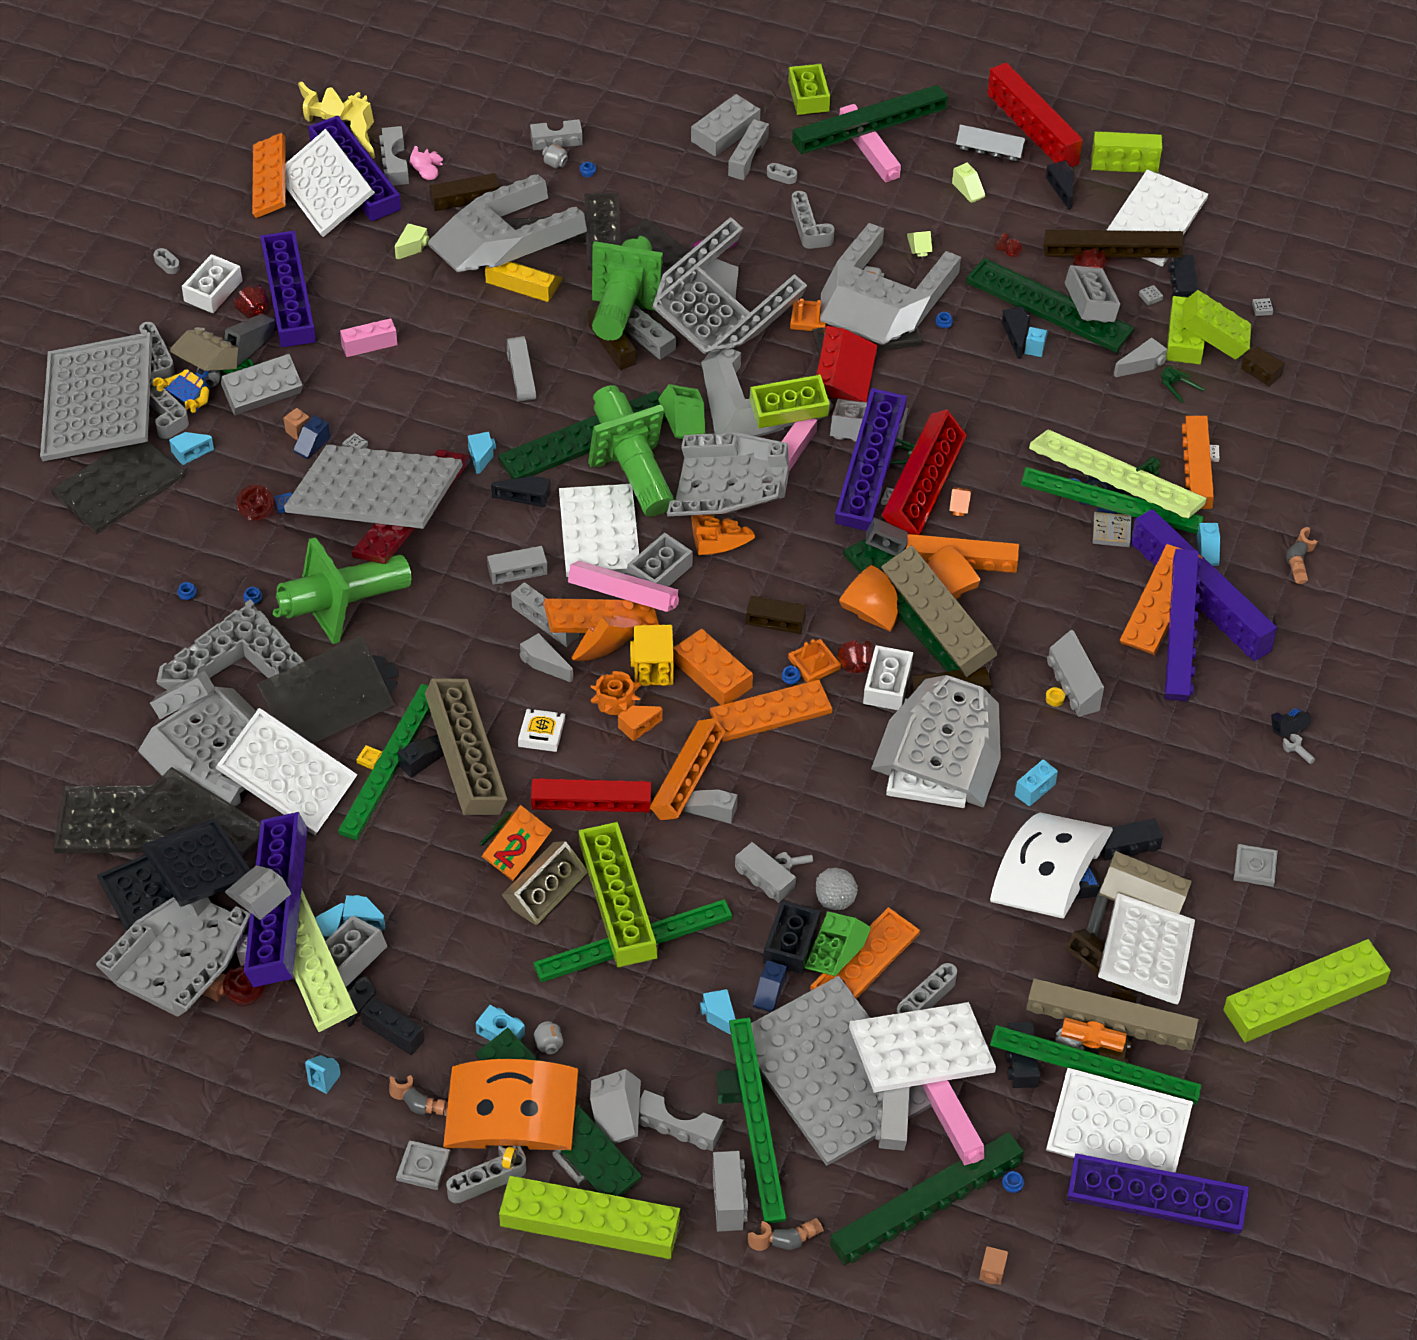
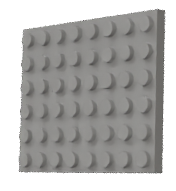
(96, 396)
(374, 486)
(818, 1072)

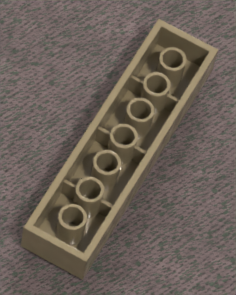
(939, 611)
(465, 747)

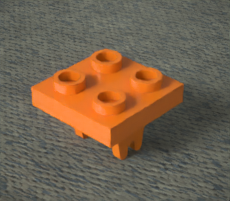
(806, 315)
(814, 660)

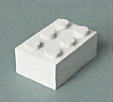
(212, 283)
(888, 678)

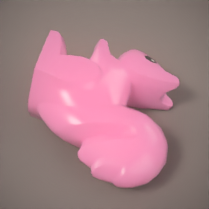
(425, 163)

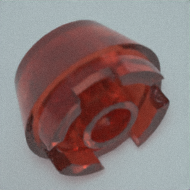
(1090, 258)
(251, 301)
(255, 502)
(855, 656)
(239, 988)

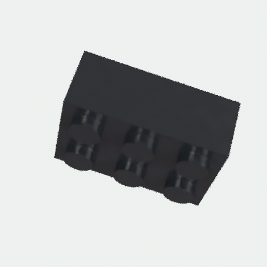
(792, 936)

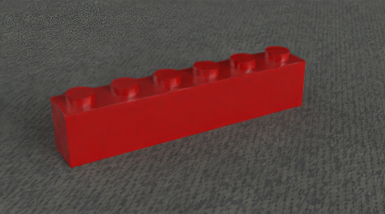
(591, 795)

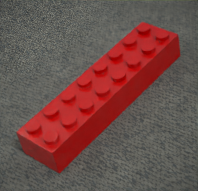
(1034, 115)
(925, 473)

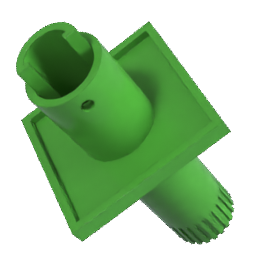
(620, 279)
(630, 440)
(329, 590)

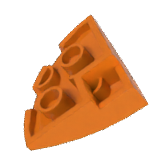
(718, 536)
(954, 571)
(872, 598)
(605, 637)

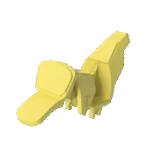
(352, 110)

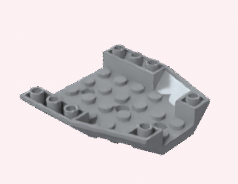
(725, 459)
(191, 746)
(966, 755)
(155, 951)

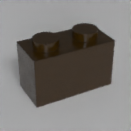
(1262, 366)

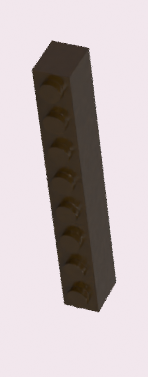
(1114, 243)

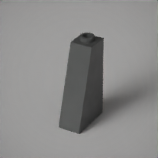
(250, 335)

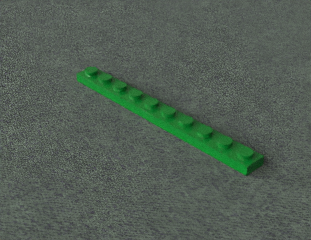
(1105, 498)
(385, 766)
(663, 931)
(1093, 1064)
(757, 1121)

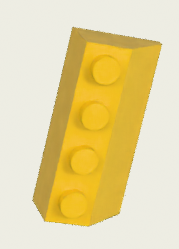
(523, 280)

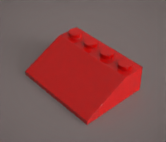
(846, 364)

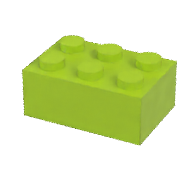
(809, 89)

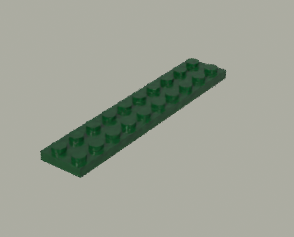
(1046, 304)
(562, 444)
(862, 556)
(591, 1150)

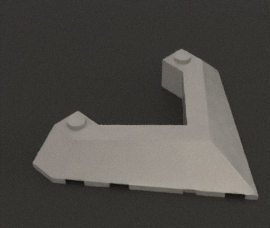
(726, 400)
(238, 636)

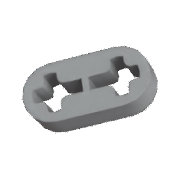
(781, 173)
(174, 266)

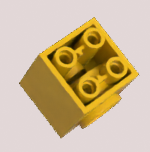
(652, 654)

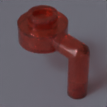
(1011, 247)

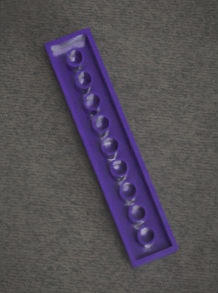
(1217, 596)
(273, 938)

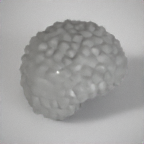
(836, 889)

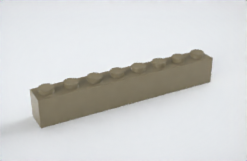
(1113, 1013)

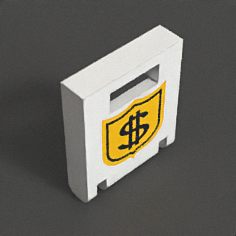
(541, 724)

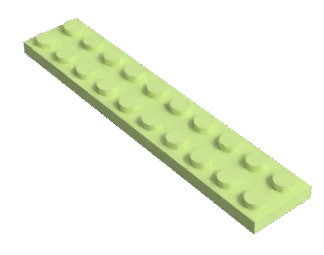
(1118, 473)
(318, 974)

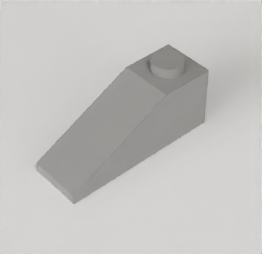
(1142, 359)
(543, 657)
(712, 804)

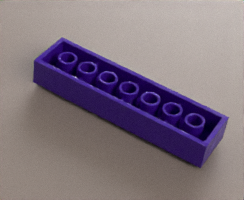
(386, 198)
(287, 289)
(870, 459)
(1158, 1193)

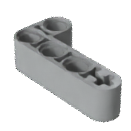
(810, 234)
(161, 361)
(521, 368)
(172, 416)
(929, 996)
(484, 1173)

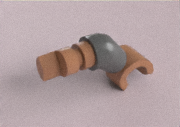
(1296, 554)
(416, 1100)
(784, 1238)

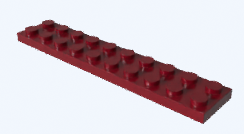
(384, 539)

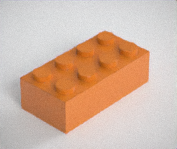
(712, 667)

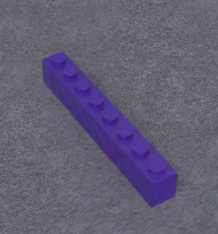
(1181, 625)

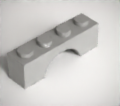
(393, 143)
(741, 159)
(701, 1131)

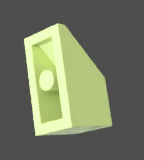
(968, 182)
(411, 241)
(920, 243)

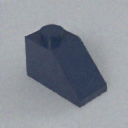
(312, 437)
(770, 986)

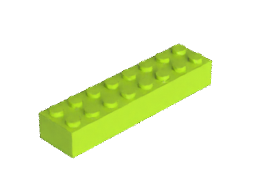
(617, 894)
(1306, 990)
(589, 1217)

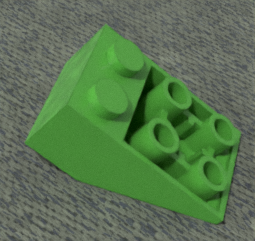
(683, 410)
(837, 943)

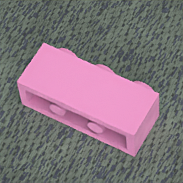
(368, 337)

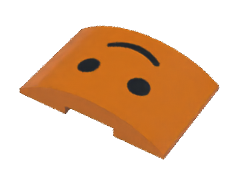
(511, 1104)

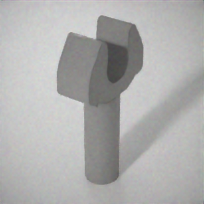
(1296, 746)
(789, 862)

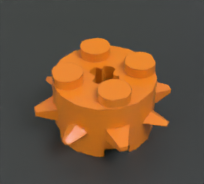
(615, 693)

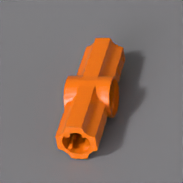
(1093, 1034)

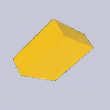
(369, 757)

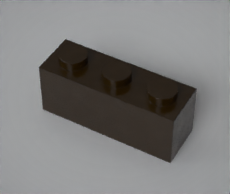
(776, 614)

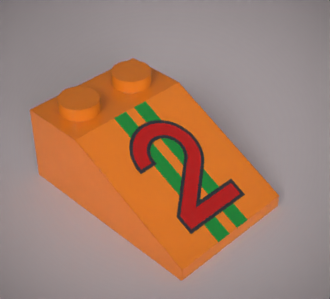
(516, 842)

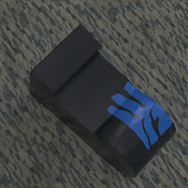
(1290, 723)

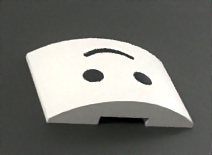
(1047, 863)

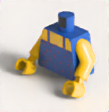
(186, 388)

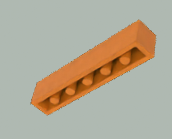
(1198, 458)
(979, 554)
(687, 769)

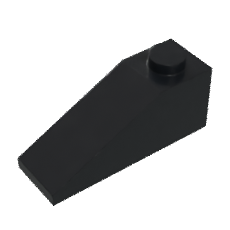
(1061, 179)
(1015, 326)
(524, 490)
(420, 755)

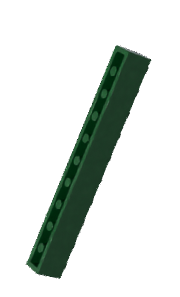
(869, 119)
(924, 1200)

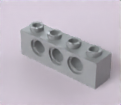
(650, 333)
(530, 604)

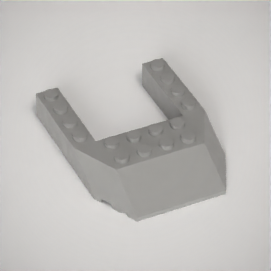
(482, 237)
(876, 305)
(708, 312)

